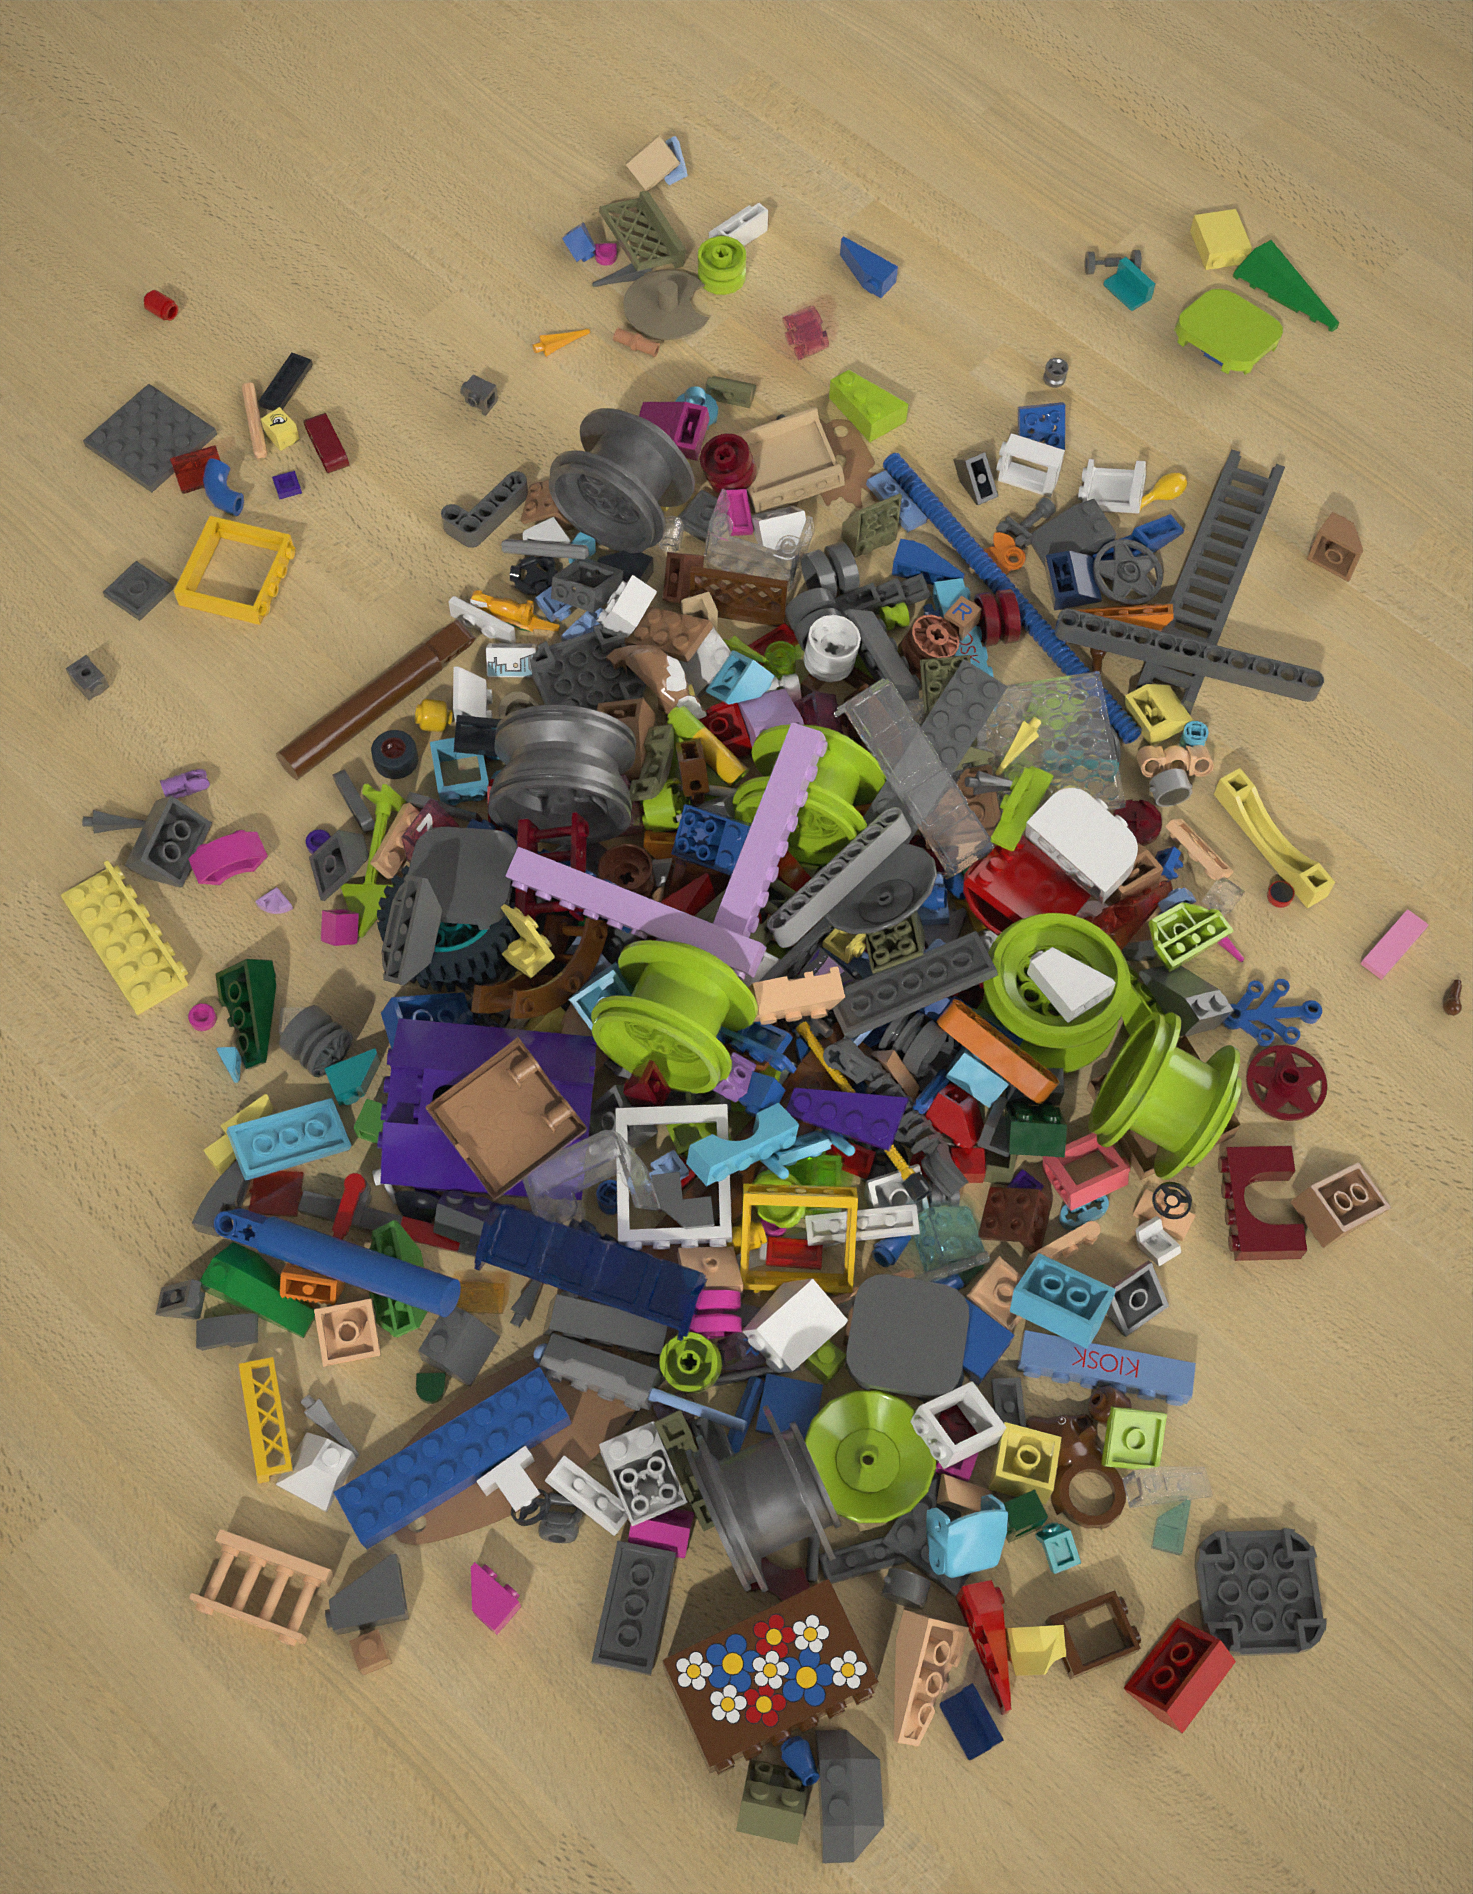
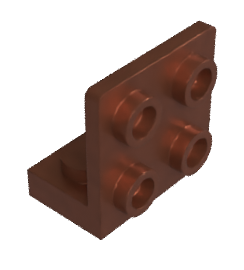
(1016, 1216)

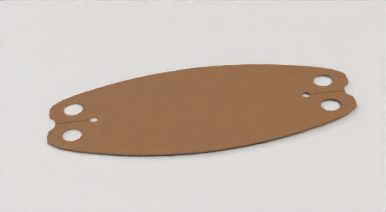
(592, 1422)

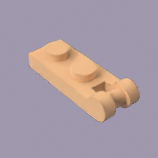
(1069, 1243)

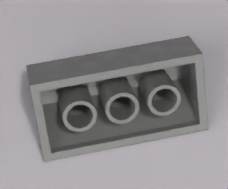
(881, 654)

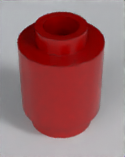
(160, 305)

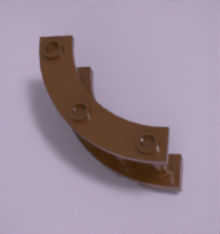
(543, 992)

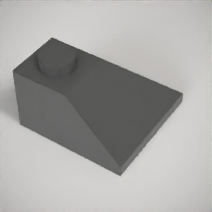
(337, 861)

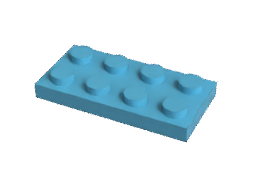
(288, 1139)

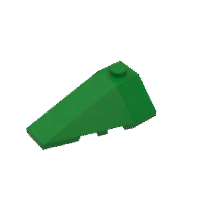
(254, 1286)

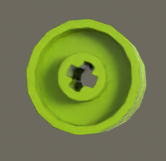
(722, 265)

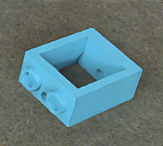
(454, 794)

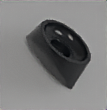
(417, 1203)

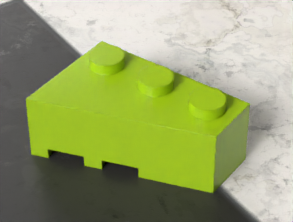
(867, 405)

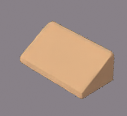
(960, 1494)

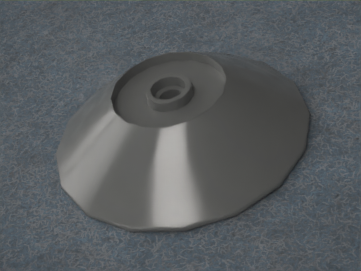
(887, 893)

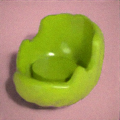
(779, 1215)

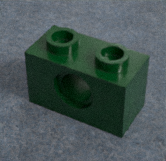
(1024, 1515)

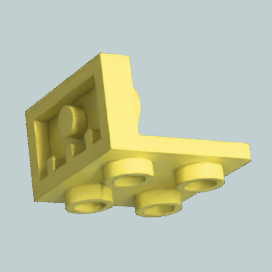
(531, 950)

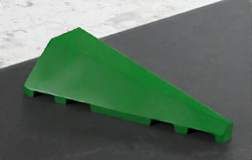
(1274, 274)

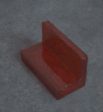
(191, 466)

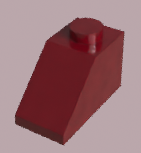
(646, 1086)

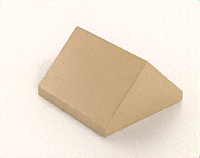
(652, 162)

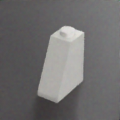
(1068, 983)

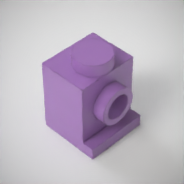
(738, 1081)

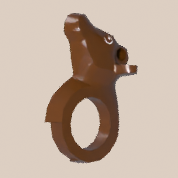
(1078, 1455)

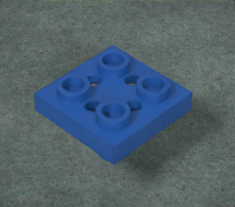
(1031, 419)

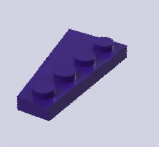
(853, 1115)

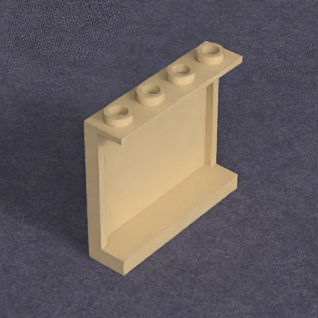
(791, 461)

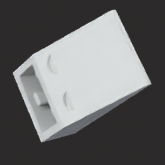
(642, 1473)

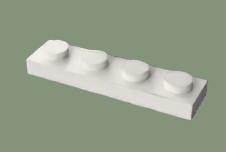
(871, 1224)

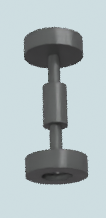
(1090, 262)

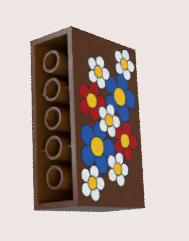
(770, 1677)

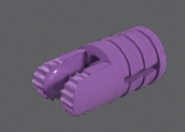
(185, 784)

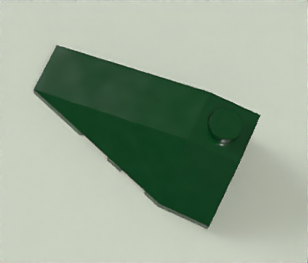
(249, 996)

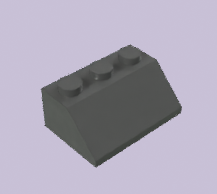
(168, 842)

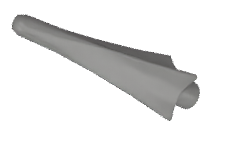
(318, 1414)

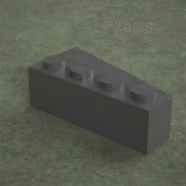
(463, 1216)
(603, 1325)

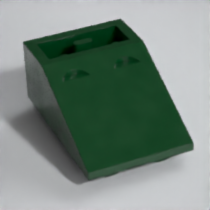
(1035, 1129)

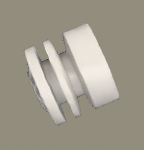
(831, 648)

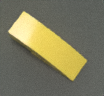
(221, 1152)

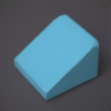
(583, 539)
(231, 1060)

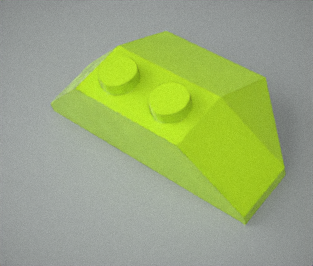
(1186, 933)

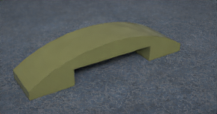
(657, 763)
(676, 1440)

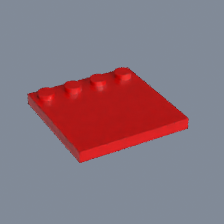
(1026, 883)

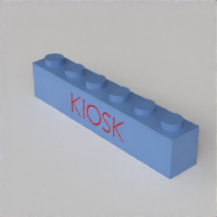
(1106, 1366)

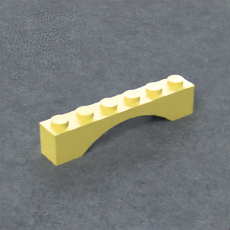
(1243, 803)

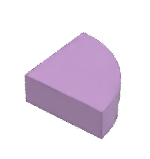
(274, 902)

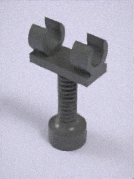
(1044, 509)

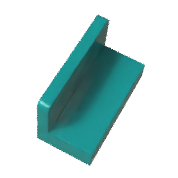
(1130, 285)

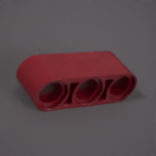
(326, 443)

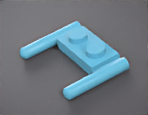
(806, 1146)

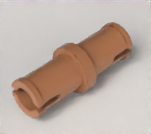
(636, 342)

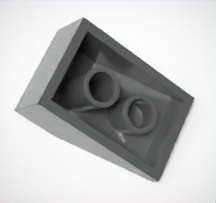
(1077, 529)
(1188, 996)

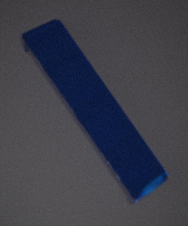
(591, 1267)

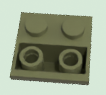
(772, 1803)

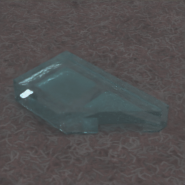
(1171, 1529)

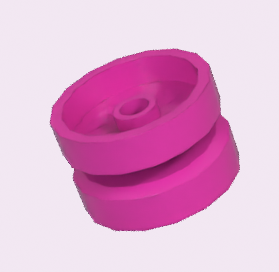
(710, 1316)

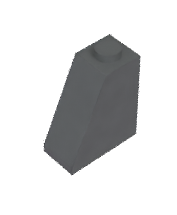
(370, 1600)

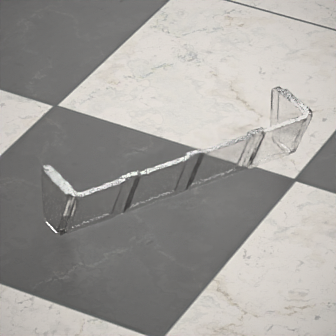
(918, 776)

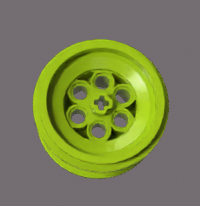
(828, 820)
(674, 1014)
(1047, 1036)
(1167, 1095)

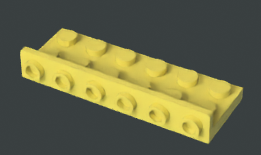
(126, 939)

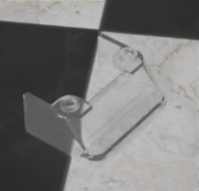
(744, 557)
(584, 1164)

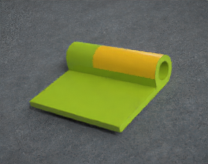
(721, 764)

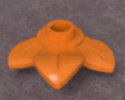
(1003, 549)

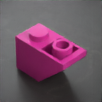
(491, 1601)

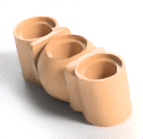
(1186, 758)

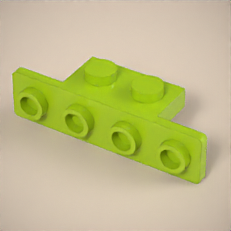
(1020, 806)

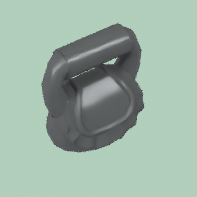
(560, 1526)

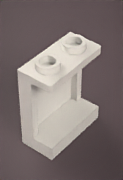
(1114, 488)

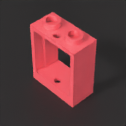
(1090, 1190)

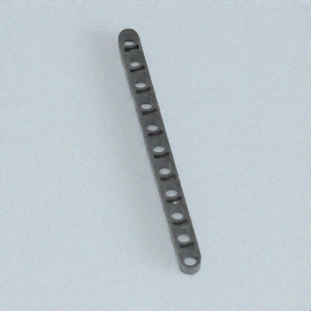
(1203, 657)

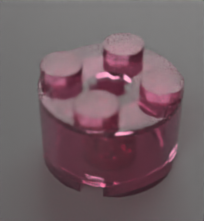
(805, 332)

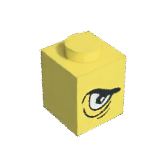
(280, 429)

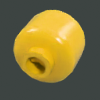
(433, 715)

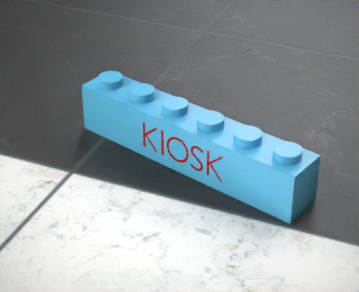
(944, 596)

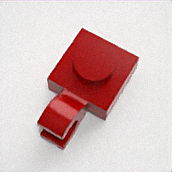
(857, 1164)

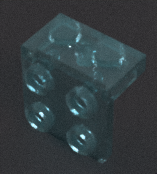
(946, 1236)

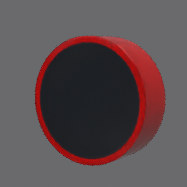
(1280, 894)

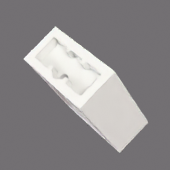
(1027, 477)
(976, 1411)

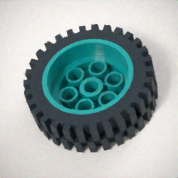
(452, 963)

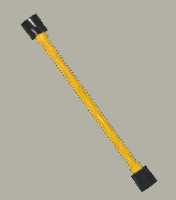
(913, 1182)

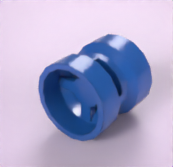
(608, 1202)

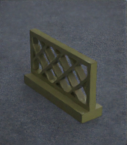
(657, 228)

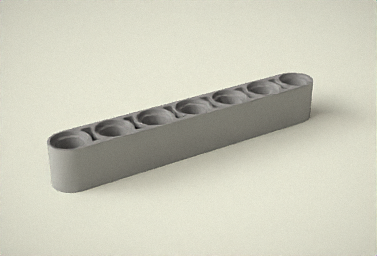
(839, 877)

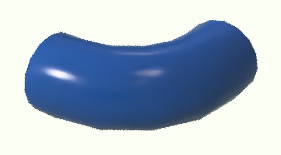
(218, 491)

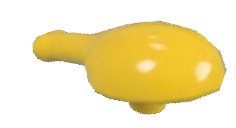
(1166, 488)

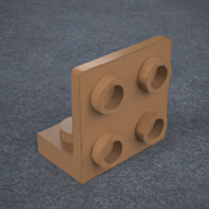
(541, 506)

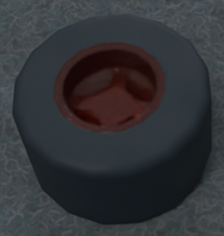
(394, 754)

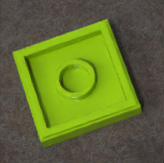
(1134, 1438)

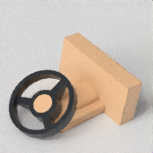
(1168, 1207)

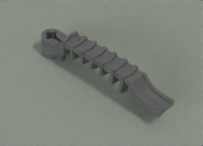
(937, 1163)

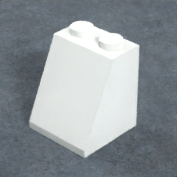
(794, 1324)

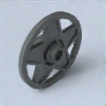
(1127, 572)

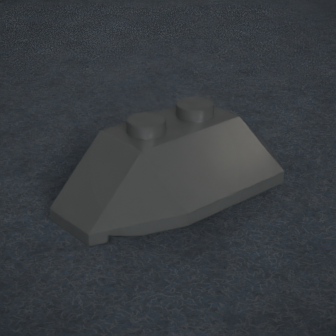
(410, 930)
(847, 1795)

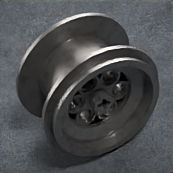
(620, 480)
(763, 1498)

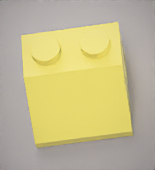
(1025, 1462)

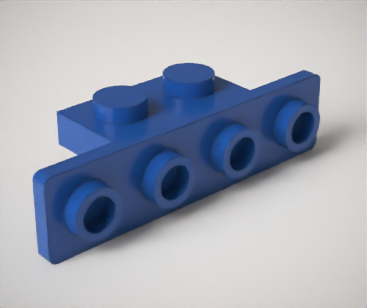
(762, 1043)

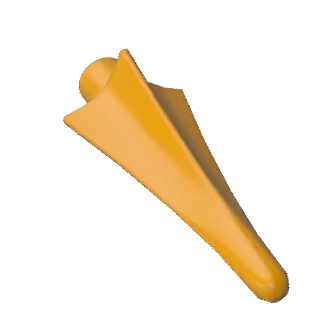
(553, 342)

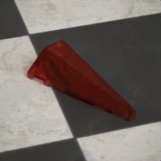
(1128, 915)

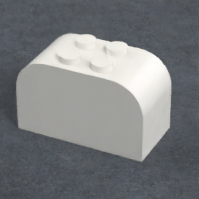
(1085, 840)

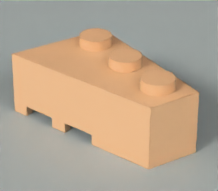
(797, 997)

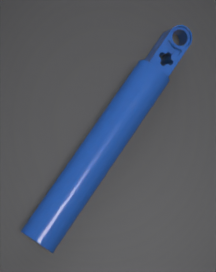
(341, 1260)

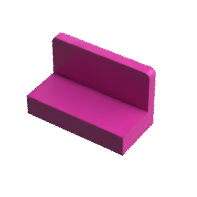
(665, 1532)

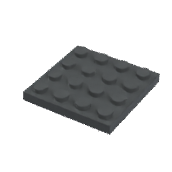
(147, 434)

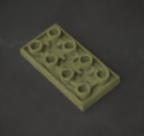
(935, 677)

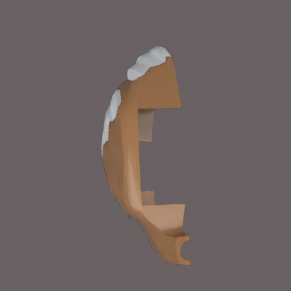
(661, 674)

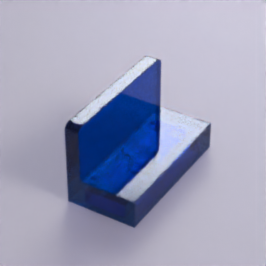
(971, 1722)

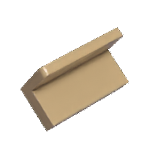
(701, 607)

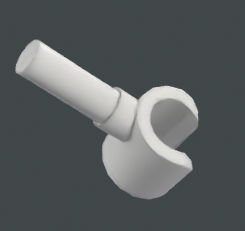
(376, 1175)

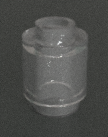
(673, 535)

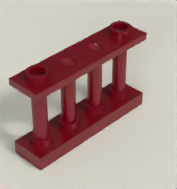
(528, 839)

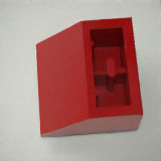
(957, 1116)

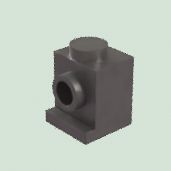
(479, 393)
(87, 677)

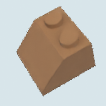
(1337, 547)

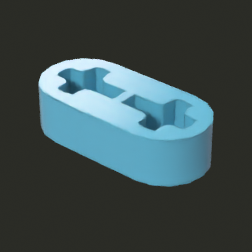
(1085, 1216)

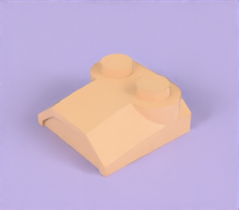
(347, 1332)

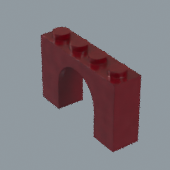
(1249, 1236)

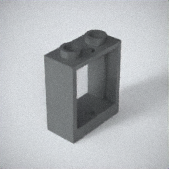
(585, 573)

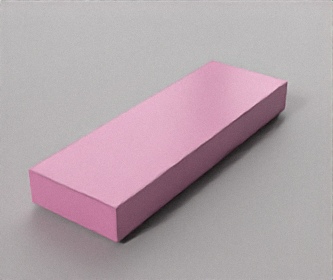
(1394, 944)

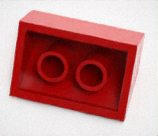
(1180, 1674)

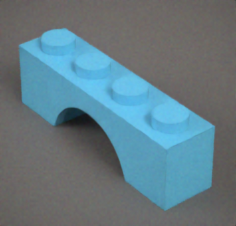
(717, 1158)

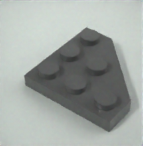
(909, 1538)

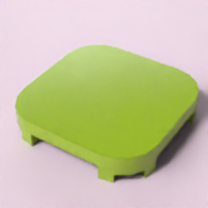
(1229, 330)

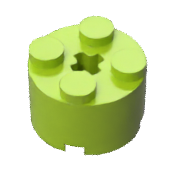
(663, 809)
(702, 1375)

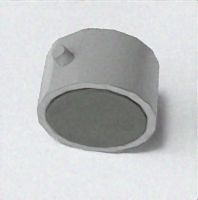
(1170, 787)

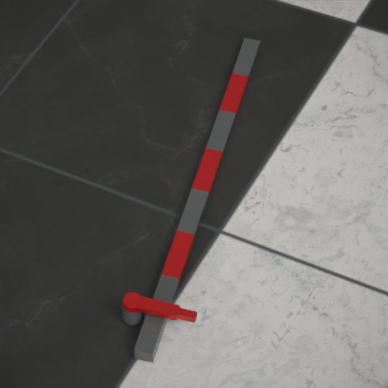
(355, 1212)

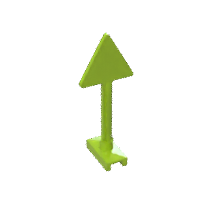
(365, 897)

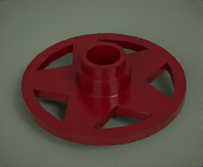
(1286, 1082)

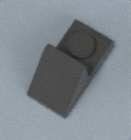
(181, 1300)

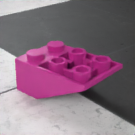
(681, 421)

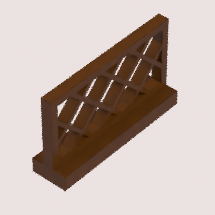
(747, 605)

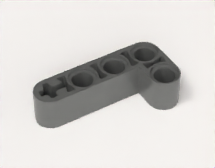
(475, 526)

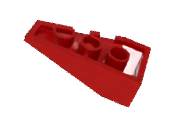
(728, 726)

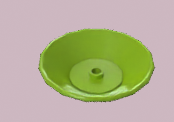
(875, 1427)

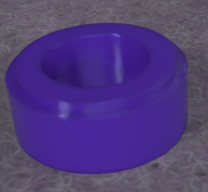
(316, 839)

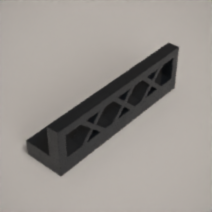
(475, 739)

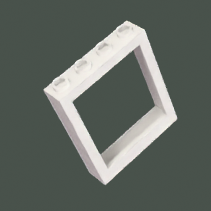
(663, 1237)

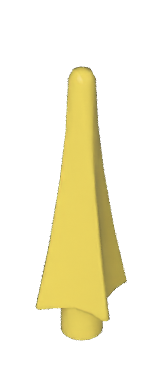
(1025, 736)

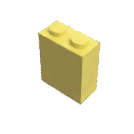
(1220, 239)

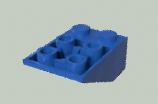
(710, 839)

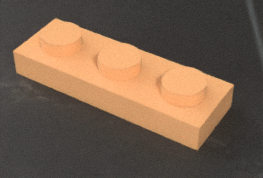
(1198, 849)
(391, 851)

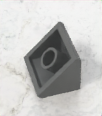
(1136, 1299)

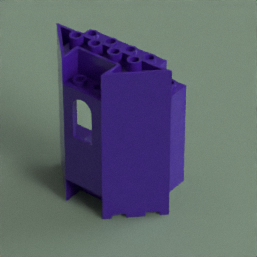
(444, 1054)

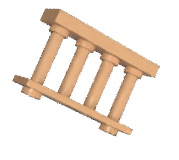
(258, 1557)

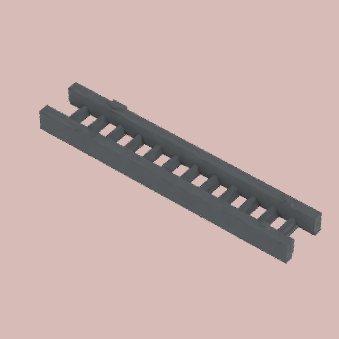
(1234, 573)

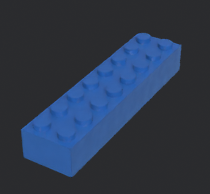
(451, 1458)

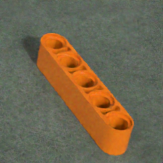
(998, 1051)

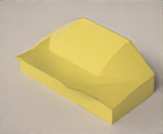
(1034, 1648)

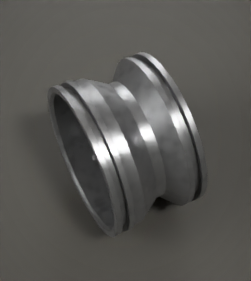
(562, 765)

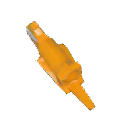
(514, 613)

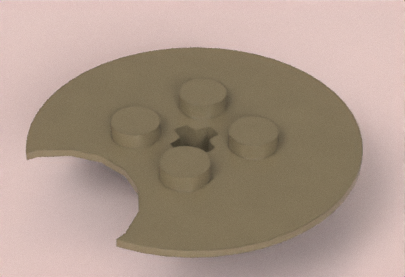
(661, 305)

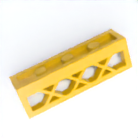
(254, 1424)

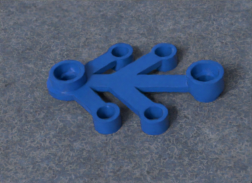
(1268, 1015)

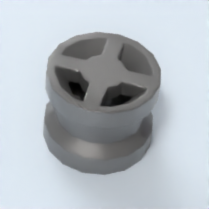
(1055, 372)

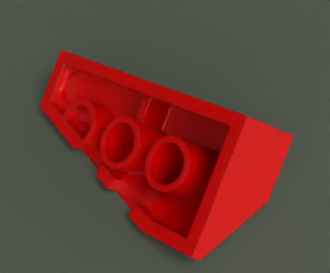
(984, 1617)

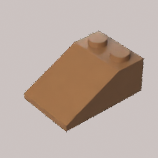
(1340, 1204)

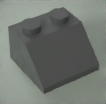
(458, 1345)

